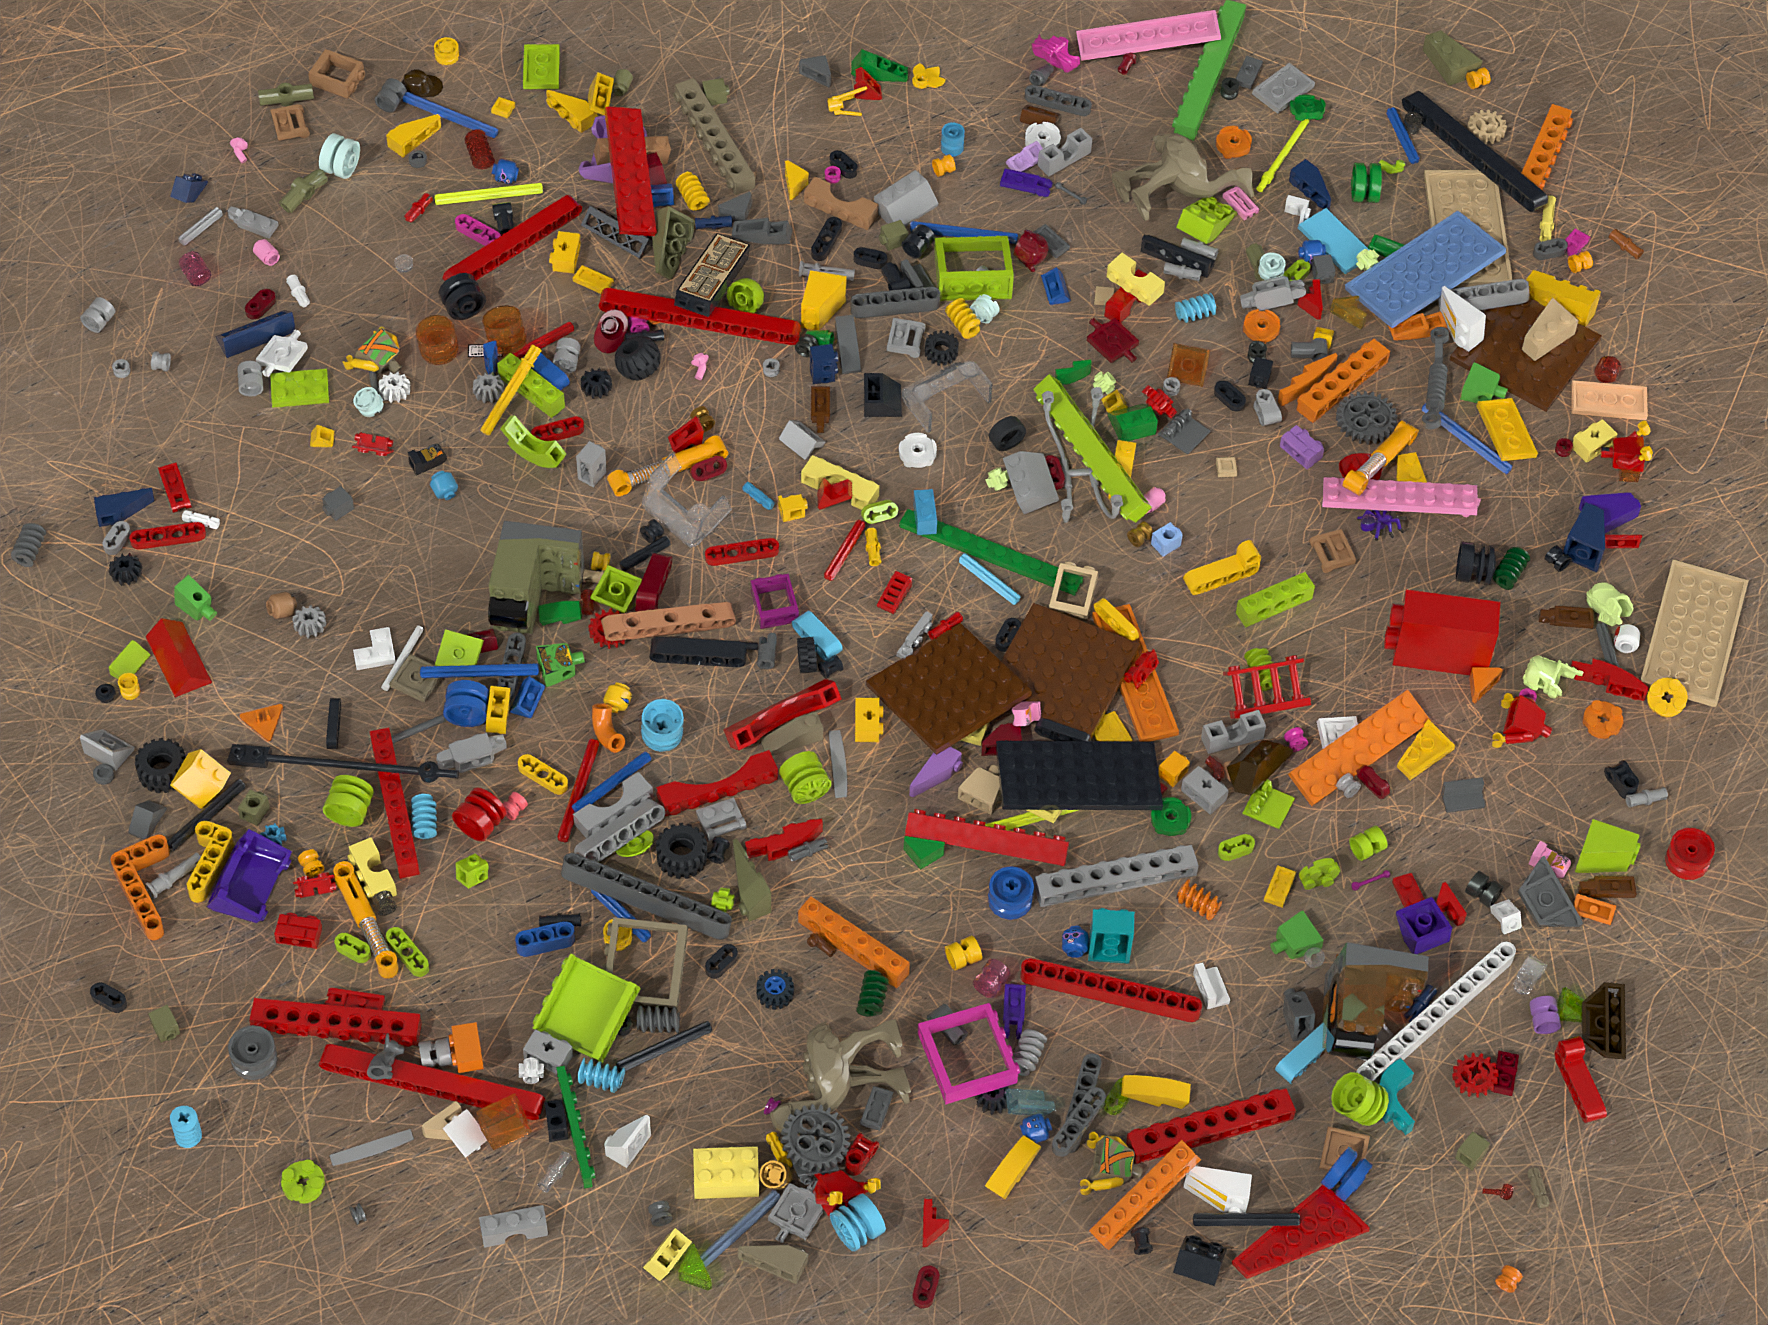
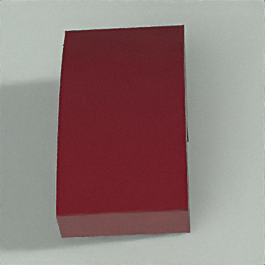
(1507, 1068)

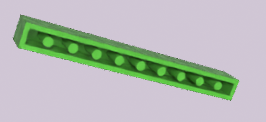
(1209, 71)

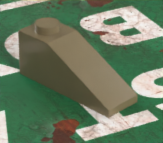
(795, 734)
(779, 1260)

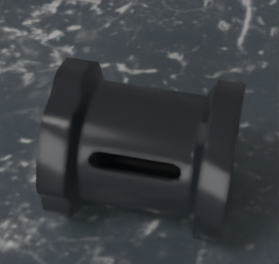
(824, 667)
(718, 850)
(1141, 1240)

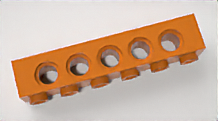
(1547, 145)
(1343, 380)
(853, 941)
(1145, 1195)

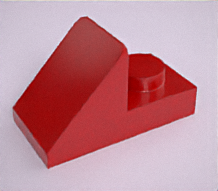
(873, 87)
(1313, 300)
(686, 435)
(831, 494)
(1448, 902)
(932, 1227)

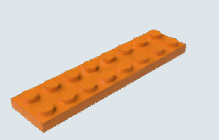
(1148, 704)
(1359, 747)

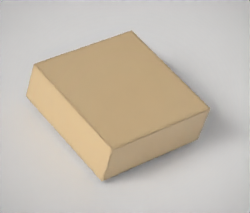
(1102, 295)
(1226, 467)

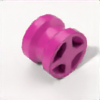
(637, 324)
(1296, 739)

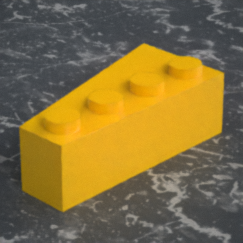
(1576, 300)

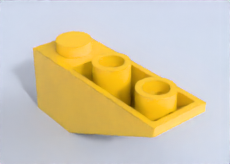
(572, 109)

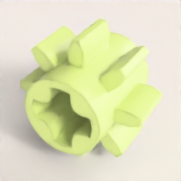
(1367, 259)
(1105, 382)
(997, 479)

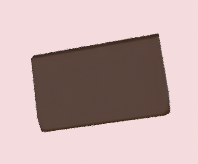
(1038, 115)

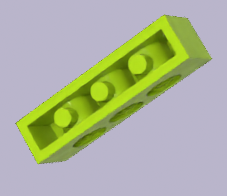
(533, 387)
(1275, 599)

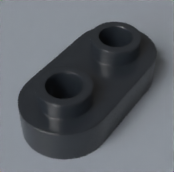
(1231, 395)

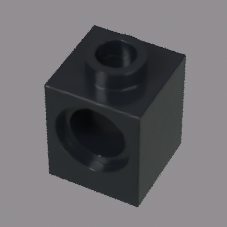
(1260, 373)

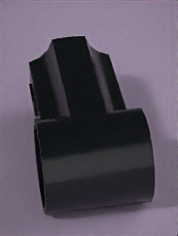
(503, 215)
(894, 277)

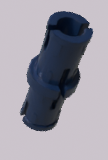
(713, 222)
(1420, 1003)

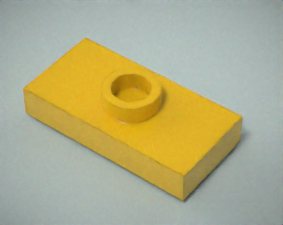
(592, 279)
(1280, 886)

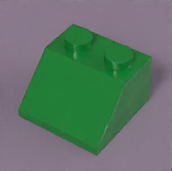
(1133, 422)

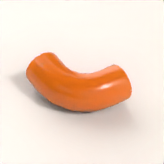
(604, 728)

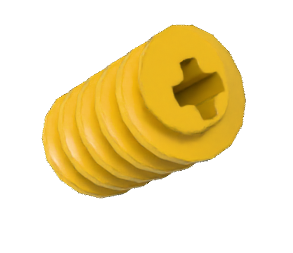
(692, 191)
(963, 318)

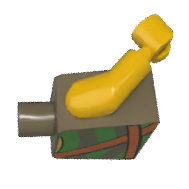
(376, 353)
(1111, 1164)

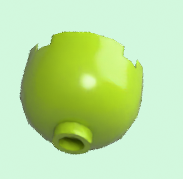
(745, 295)

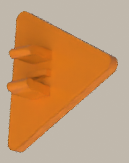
(263, 720)

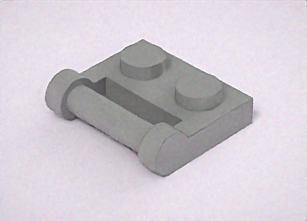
(899, 337)
(719, 814)

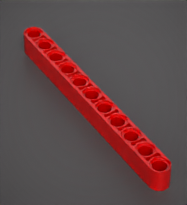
(720, 320)
(429, 1081)

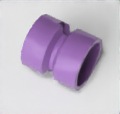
(1545, 1015)

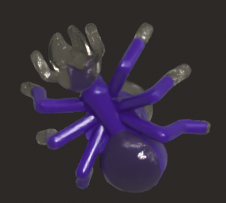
(1377, 523)

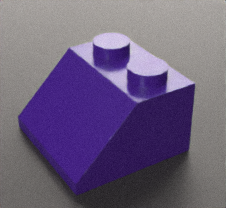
(1423, 926)

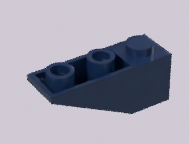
(1310, 182)
(121, 505)

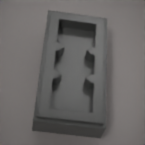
(1249, 72)
(1056, 244)
(876, 1108)

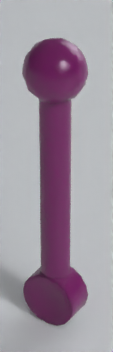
(1355, 885)

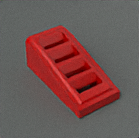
(900, 582)

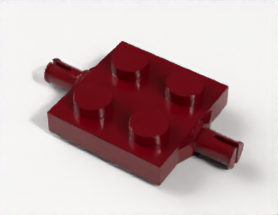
(1112, 340)

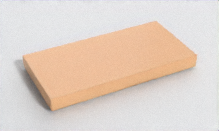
(1609, 400)

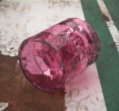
(194, 268)
(992, 978)

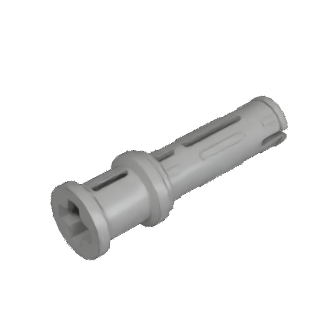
(804, 270)
(166, 880)

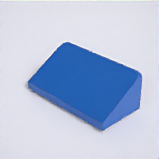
(662, 195)
(1055, 287)
(490, 357)
(527, 697)

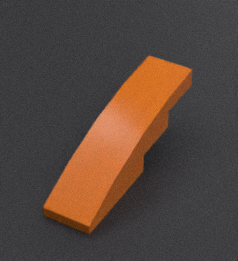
(1417, 326)
(1311, 374)

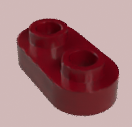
(262, 301)
(707, 468)
(1056, 471)
(1373, 782)
(924, 1287)

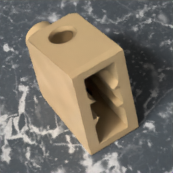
(981, 789)

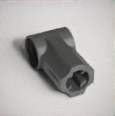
(1315, 349)
(956, 1034)

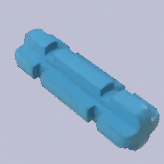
(758, 495)

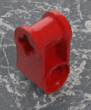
(861, 1151)

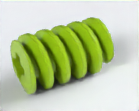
(1259, 657)

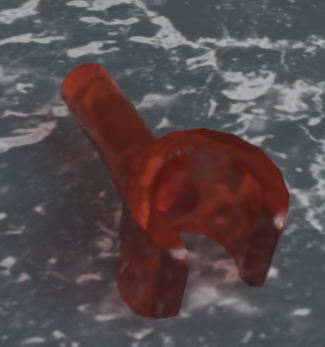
(1505, 1193)

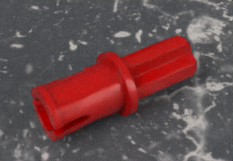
(418, 208)
(945, 625)

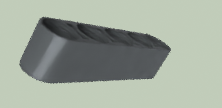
(895, 302)
(1089, 1076)

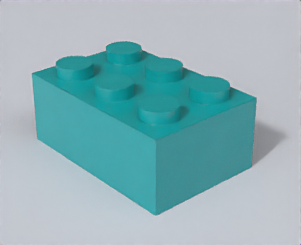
(1111, 936)

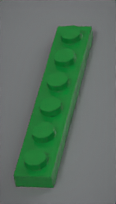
(578, 1135)

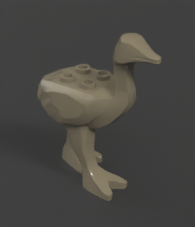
(1181, 170)
(830, 1072)

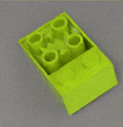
(1205, 219)

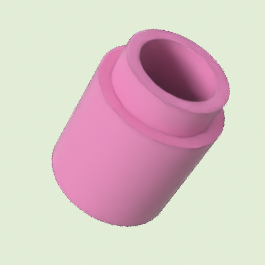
(266, 252)
(1155, 497)

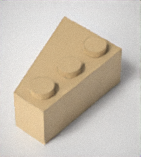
(1549, 330)

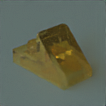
(1347, 310)

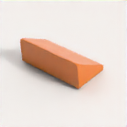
(1594, 909)

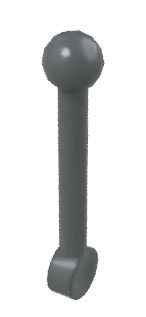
(1083, 200)

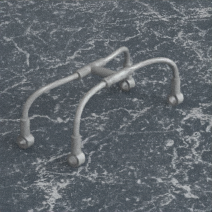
(1066, 504)

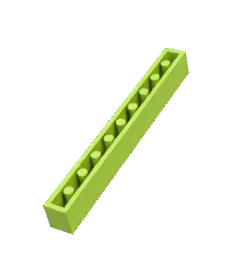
(1093, 449)

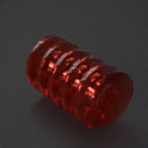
(479, 149)

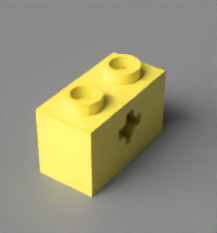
(1589, 442)
(667, 1254)

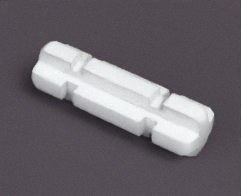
(213, 522)

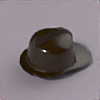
(421, 84)

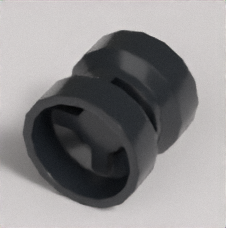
(1558, 558)

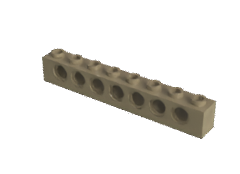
(714, 136)

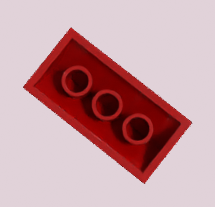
(177, 657)

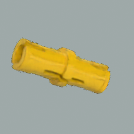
(873, 547)

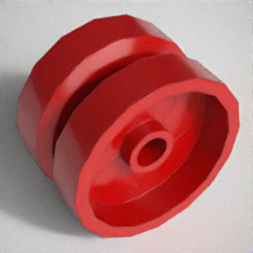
(1689, 853)

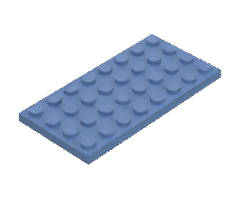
(1421, 268)

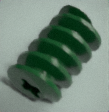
(1510, 567)
(872, 994)

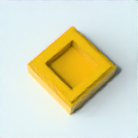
(503, 107)

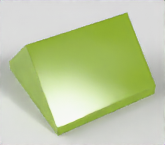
(617, 589)

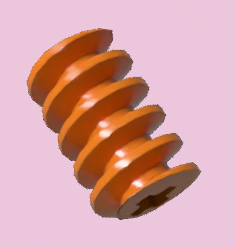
(1198, 900)

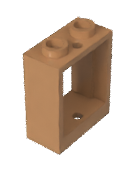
(323, 64)

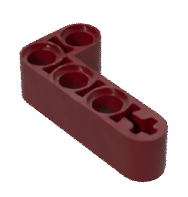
(653, 582)

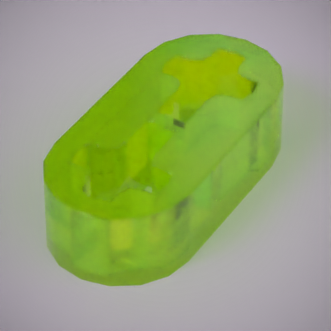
(1111, 1097)

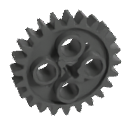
(1366, 417)
(817, 1121)

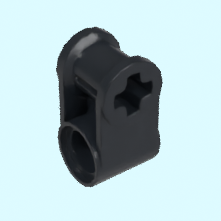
(1621, 777)

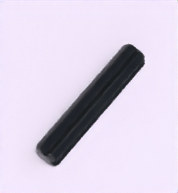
(644, 553)

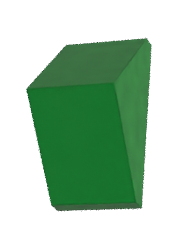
(923, 850)

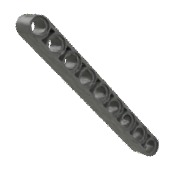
(646, 896)

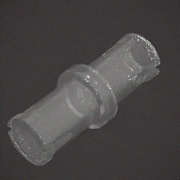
(555, 1171)

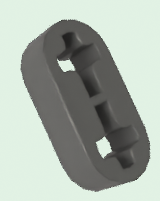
(1547, 249)

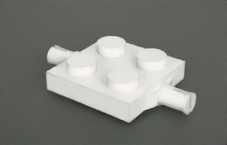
(282, 353)

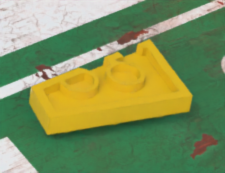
(1409, 468)
(1425, 751)

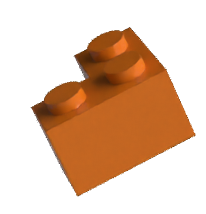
(466, 1047)

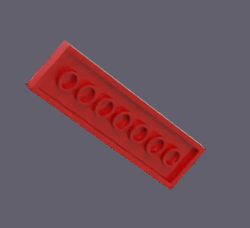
(630, 171)

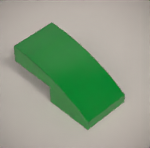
(1078, 371)
(560, 611)

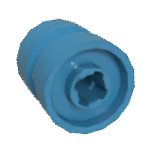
(952, 139)

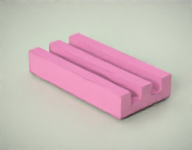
(1237, 203)

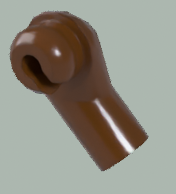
(816, 940)

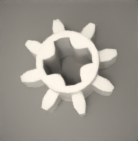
(531, 1070)

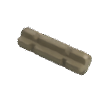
(1538, 1188)

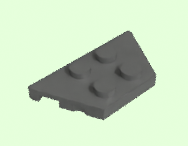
(1547, 898)

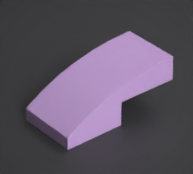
(1026, 158)

